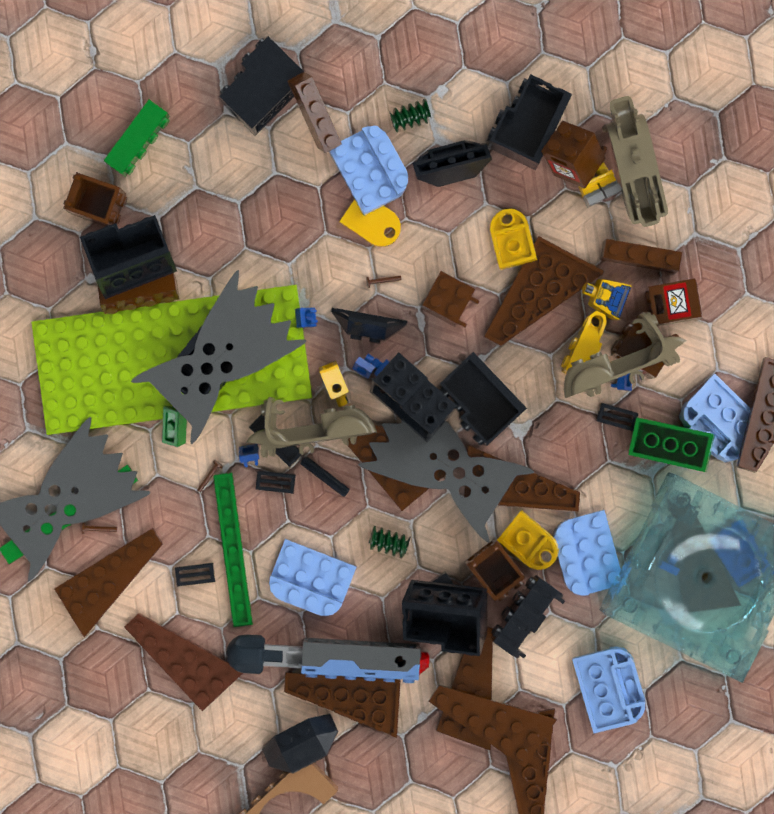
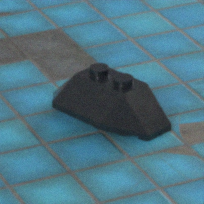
(452, 163)
(367, 325)
(301, 744)

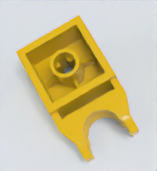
(586, 342)

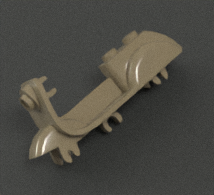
(636, 163)
(599, 370)
(334, 425)

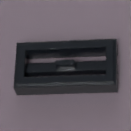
(601, 412)
(291, 484)
(193, 582)

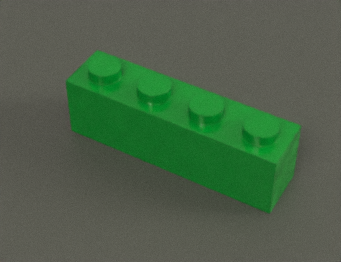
(137, 138)

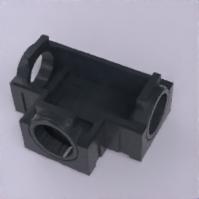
(524, 615)

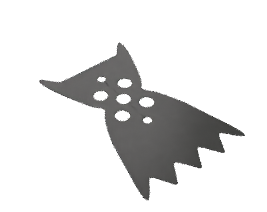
(254, 347)
(408, 460)
(100, 492)

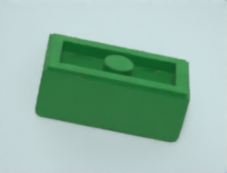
(173, 427)

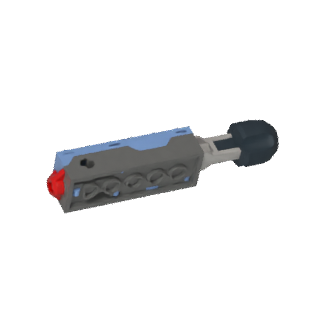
(330, 658)

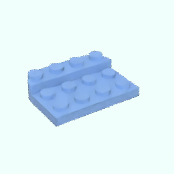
(371, 168)
(717, 412)
(587, 553)
(310, 579)
(610, 688)

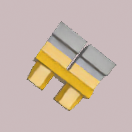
(600, 187)

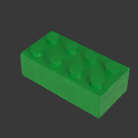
(671, 444)

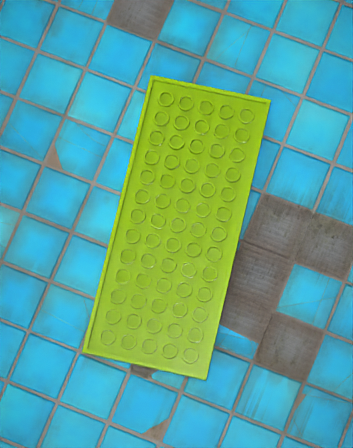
(94, 356)

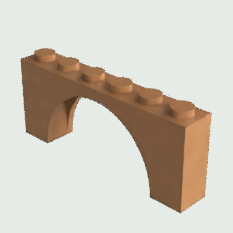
(309, 780)

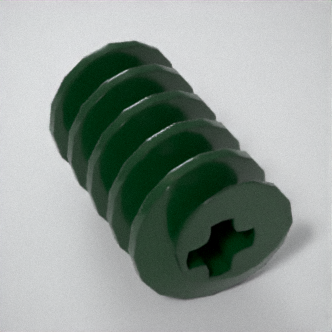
(411, 115)
(389, 542)

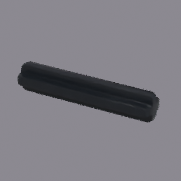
(323, 475)

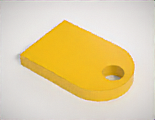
(372, 225)
(513, 240)
(528, 541)

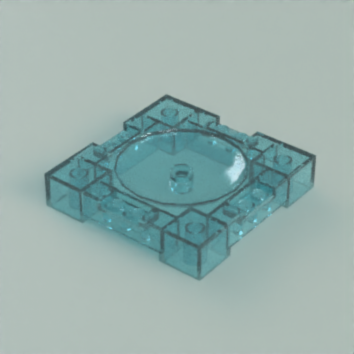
(662, 586)

